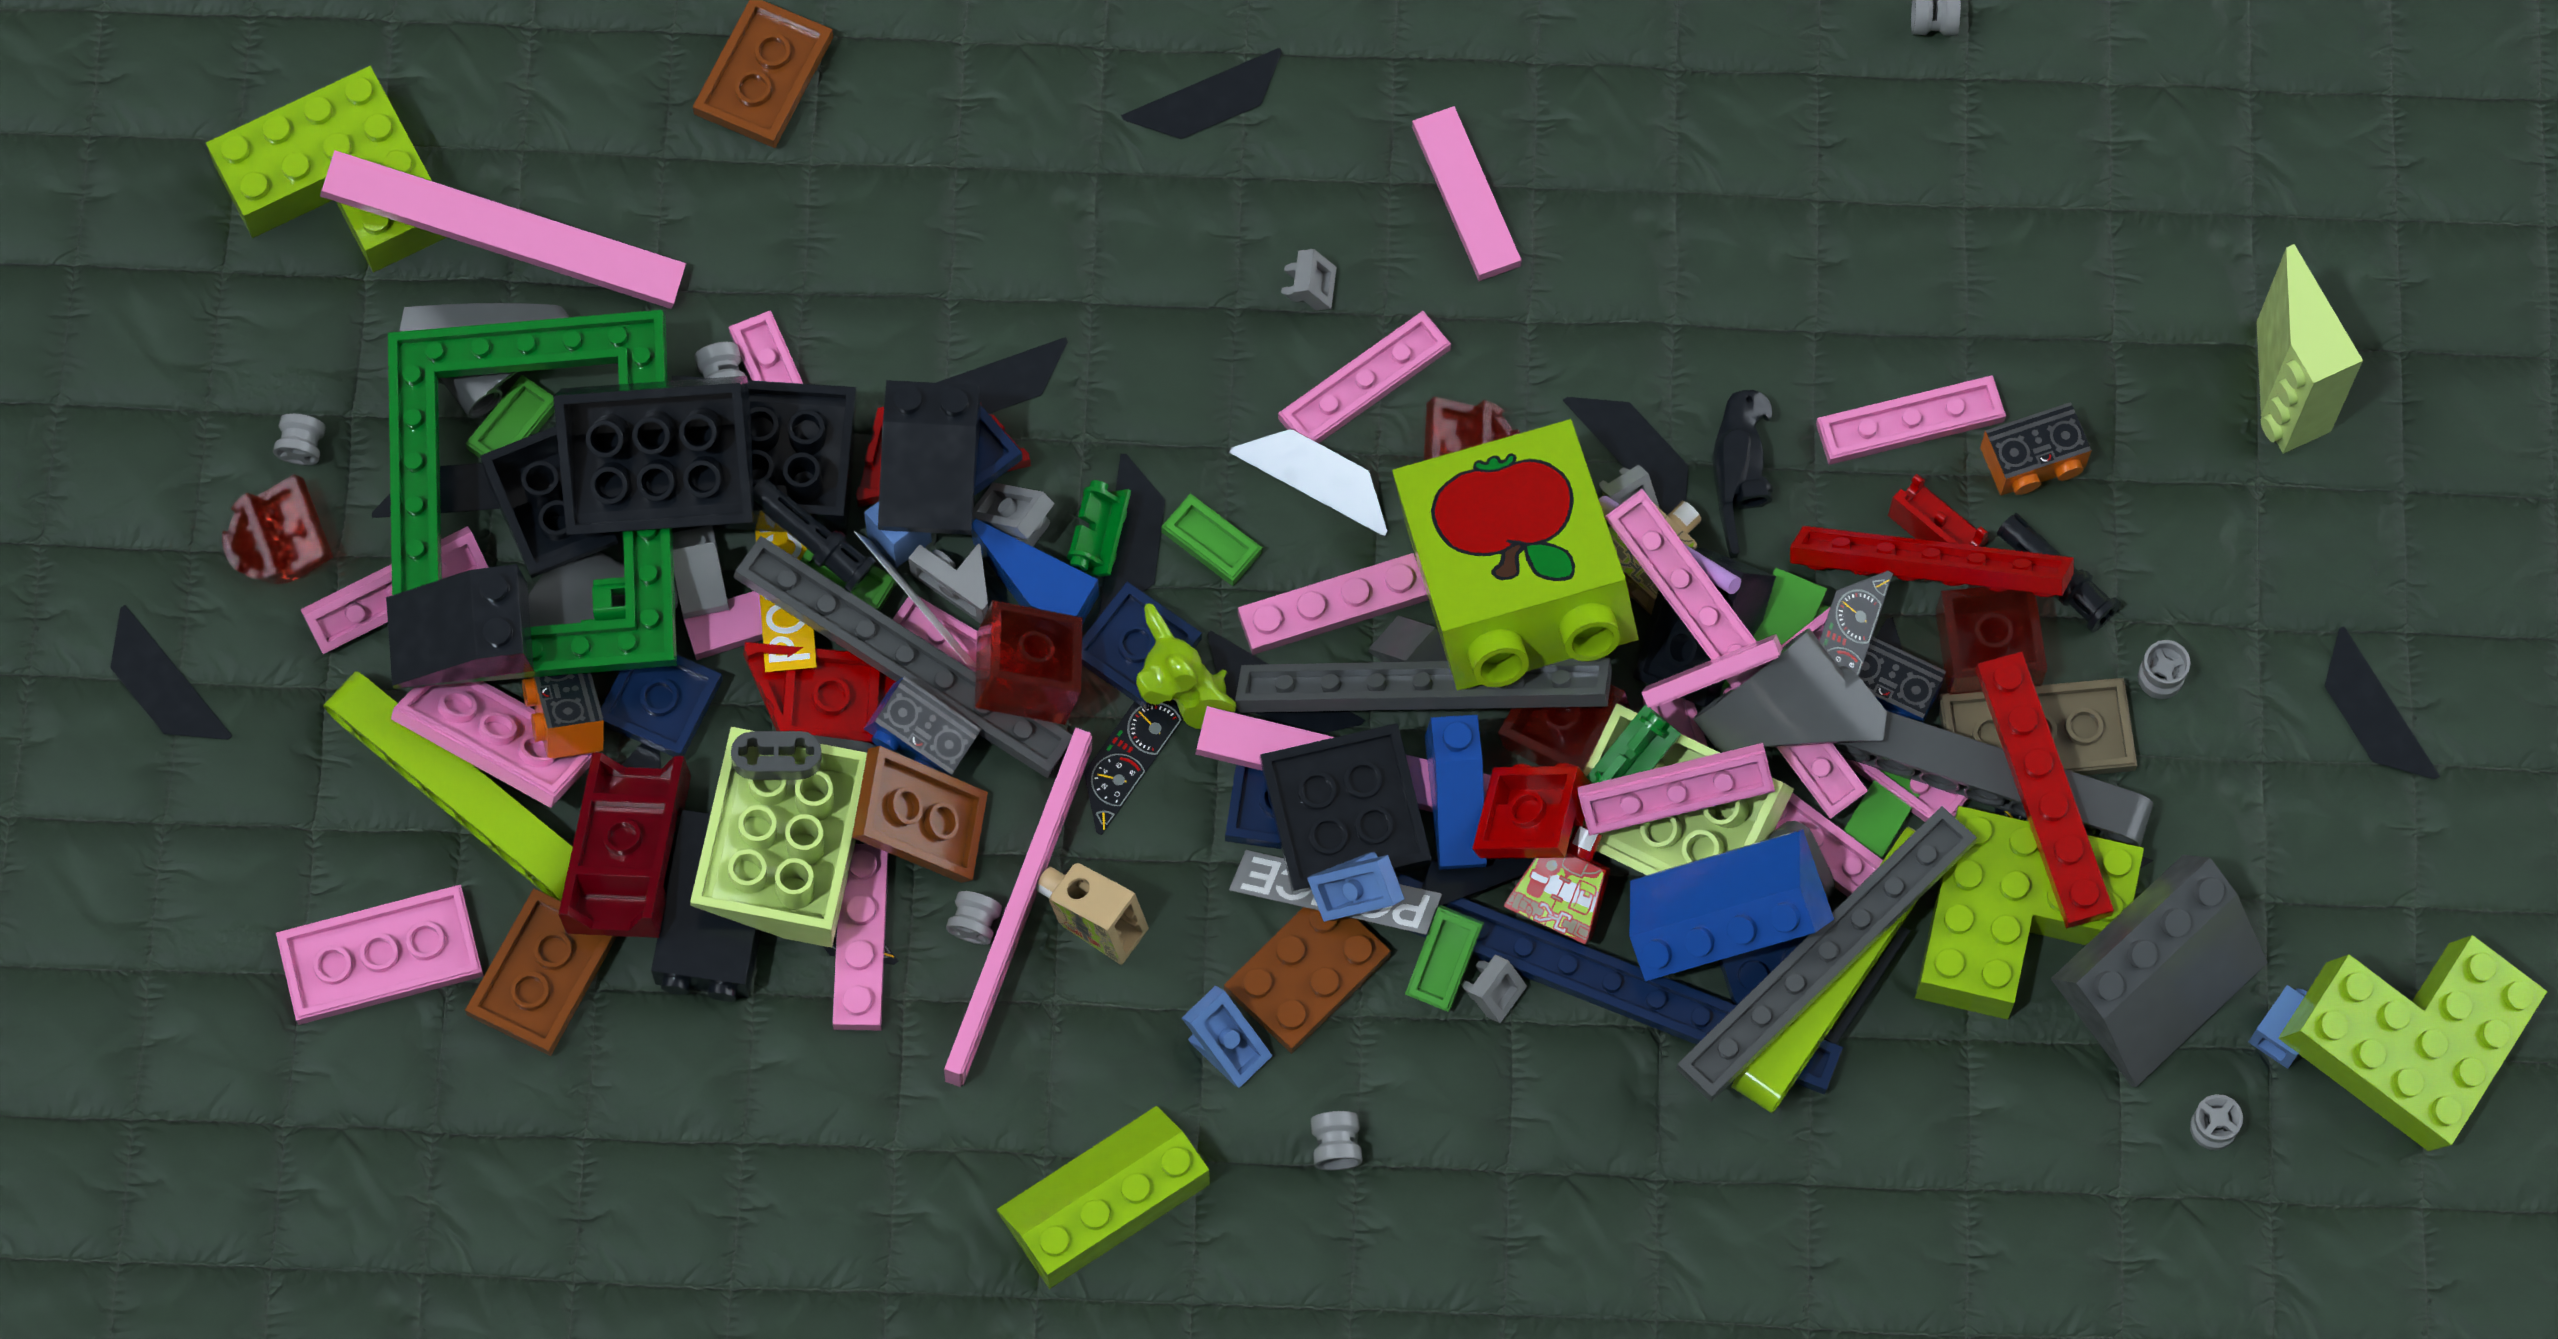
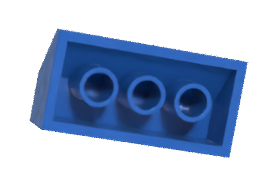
(1726, 905)

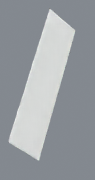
(915, 598)

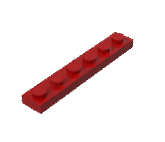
(1932, 560)
(2044, 790)

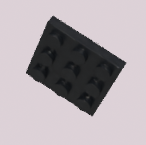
(1344, 802)

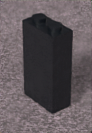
(694, 945)

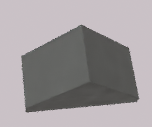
(1408, 642)

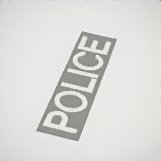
(1268, 878)

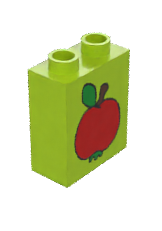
(1515, 556)

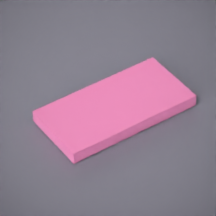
(490, 734)
(379, 954)

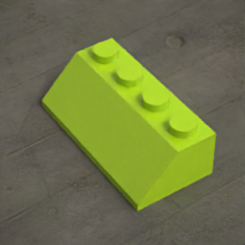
(1105, 1195)

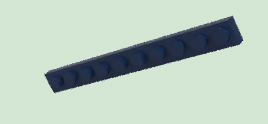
(1612, 982)

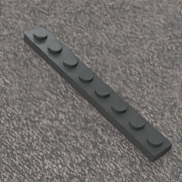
(894, 651)
(1414, 687)
(1826, 954)

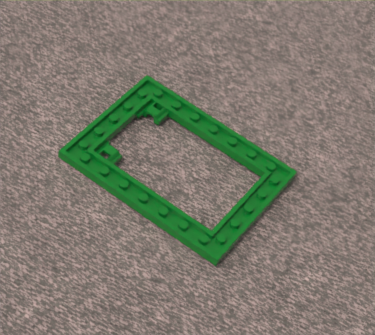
(618, 636)

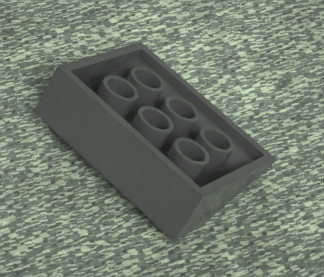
(2162, 966)

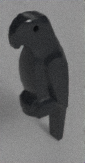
(1740, 460)

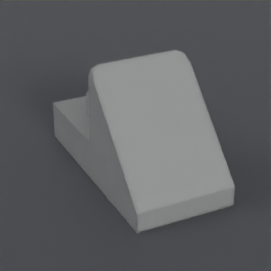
(1015, 511)
(698, 572)
(960, 587)

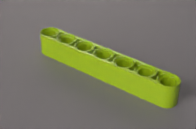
(454, 786)
(1781, 1063)

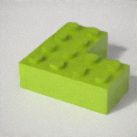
(282, 159)
(1993, 903)
(2419, 1058)

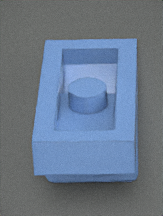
(1356, 887)
(1225, 1037)

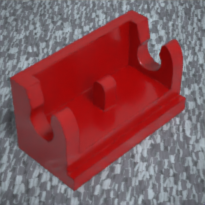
(1932, 519)

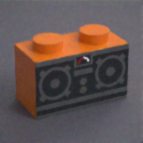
(2036, 450)
(565, 714)

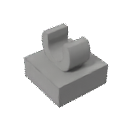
(1313, 280)
(1628, 484)
(1495, 988)

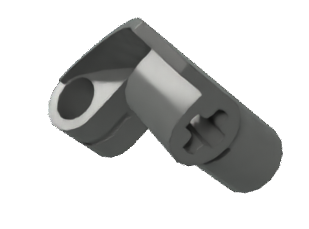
(478, 392)
(566, 592)
(1795, 702)

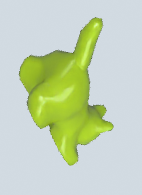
(1177, 673)

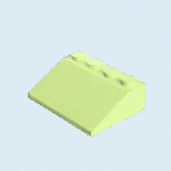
(2302, 357)
(1689, 835)
(781, 847)

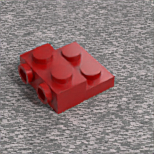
(1530, 811)

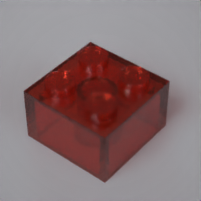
(1984, 626)
(1028, 662)
(1558, 733)

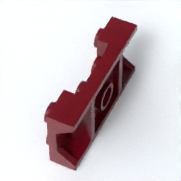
(623, 848)

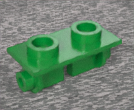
(1095, 547)
(1637, 748)

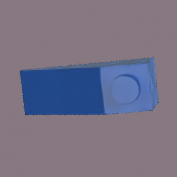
(1034, 576)
(1455, 788)

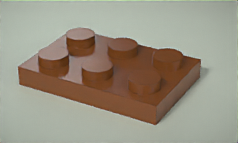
(763, 72)
(919, 814)
(1306, 974)
(538, 976)

